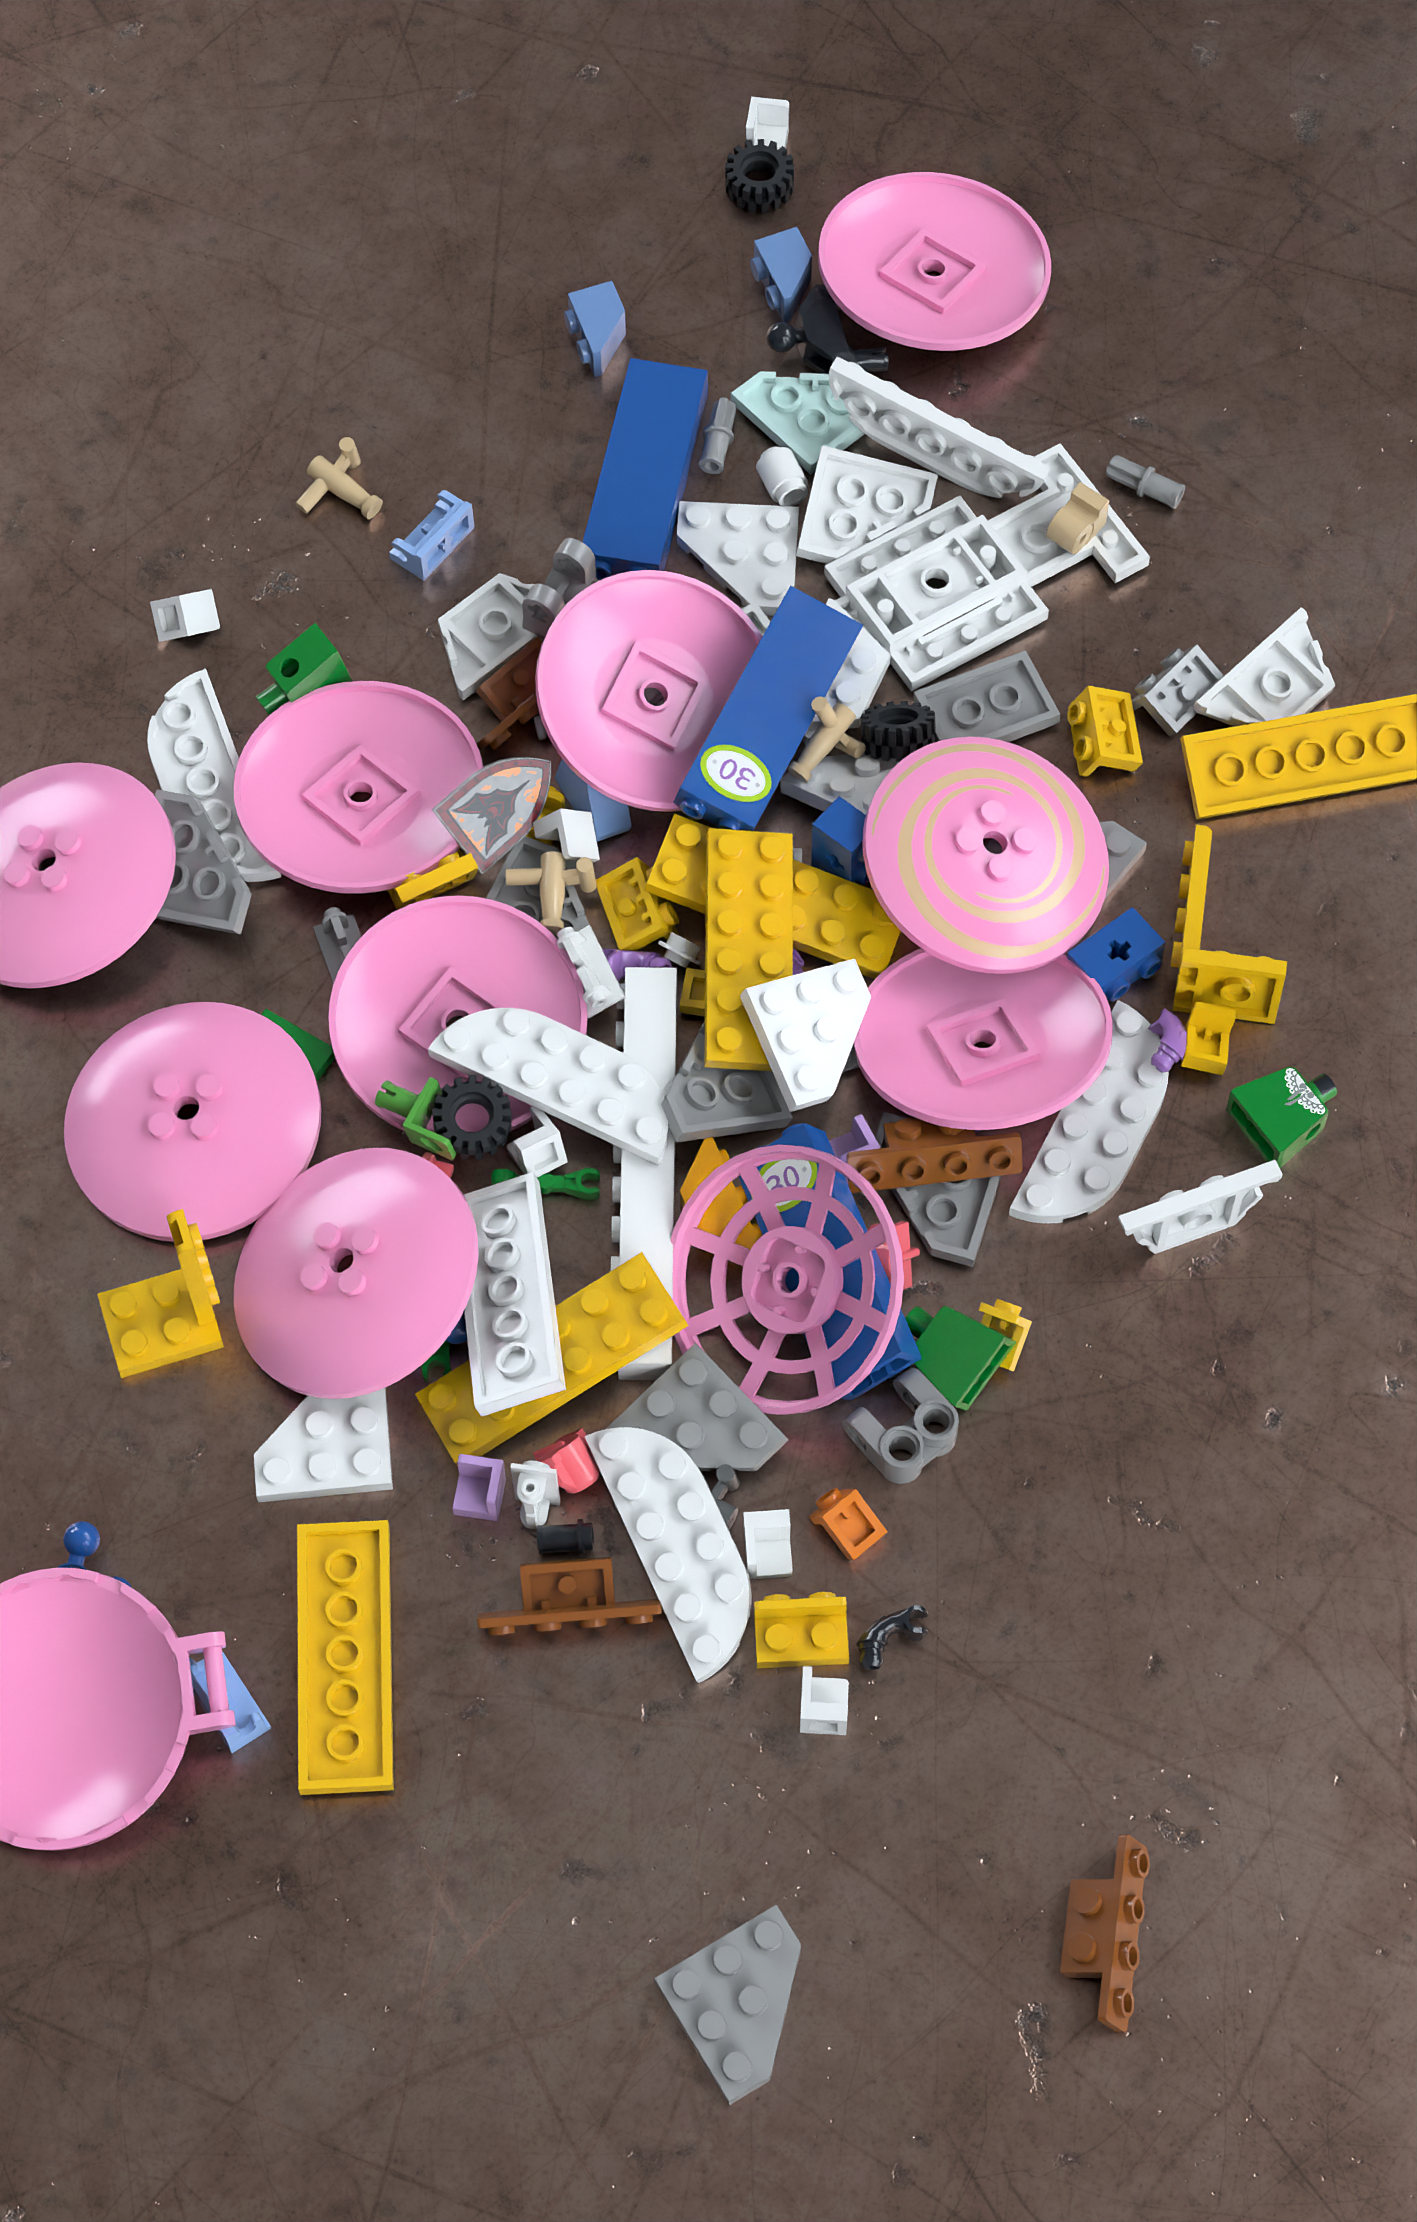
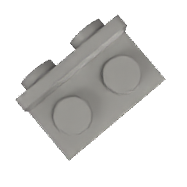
(1177, 688)

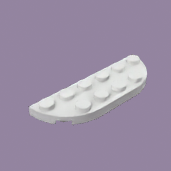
(933, 437)
(198, 758)
(560, 1075)
(1099, 1131)
(678, 1541)

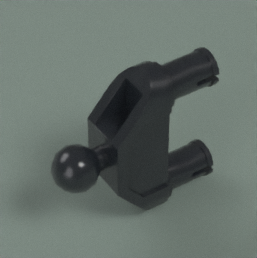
(821, 336)

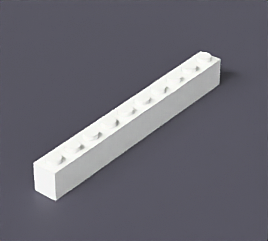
(643, 1187)

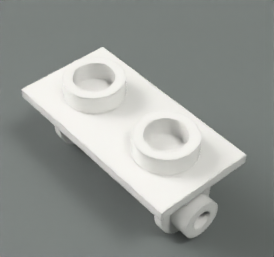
(592, 967)
(537, 1489)

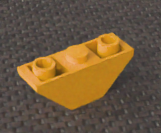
(726, 1203)

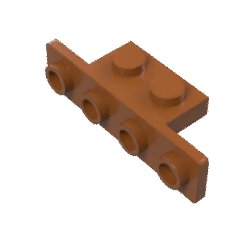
(511, 693)
(934, 1154)
(568, 1592)
(1104, 1931)

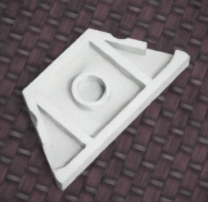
(485, 631)
(858, 675)
(1273, 681)
(1200, 1211)

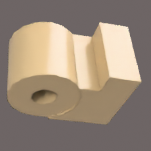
(1078, 519)

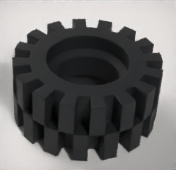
(759, 193)
(897, 729)
(478, 1093)

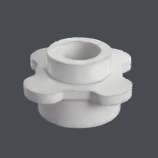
(680, 950)

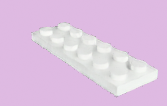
(512, 1300)

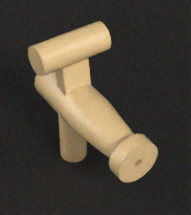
(333, 478)
(826, 737)
(552, 881)

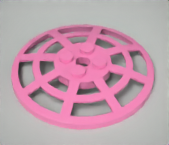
(767, 1267)

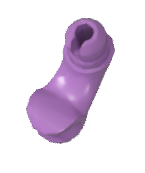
(622, 958)
(1172, 1041)

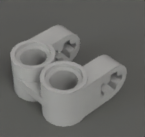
(571, 573)
(912, 1436)

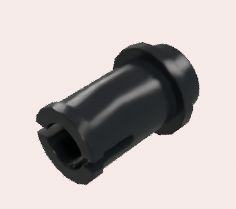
(565, 1538)

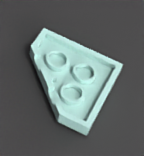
(797, 414)

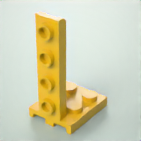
(1216, 977)
(165, 1314)

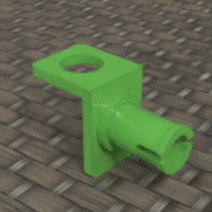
(418, 1112)

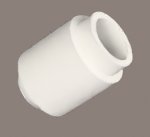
(782, 476)

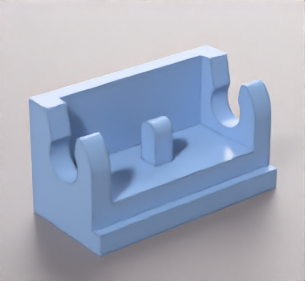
(435, 536)
(248, 1716)

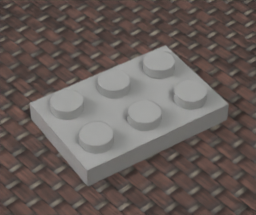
(991, 701)

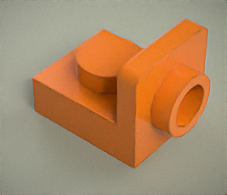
(848, 1521)

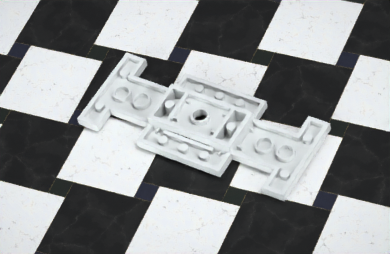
(980, 562)

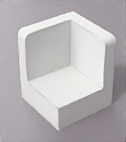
(768, 121)
(185, 615)
(573, 830)
(540, 1149)
(767, 1544)
(823, 1704)

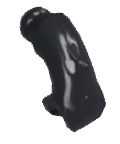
(874, 1639)

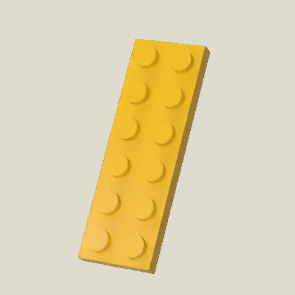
(1302, 756)
(830, 914)
(745, 937)
(598, 1335)
(344, 1658)

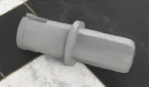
(718, 436)
(1145, 481)

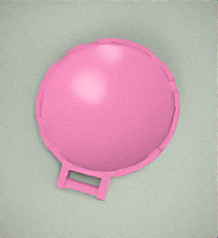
(92, 1706)

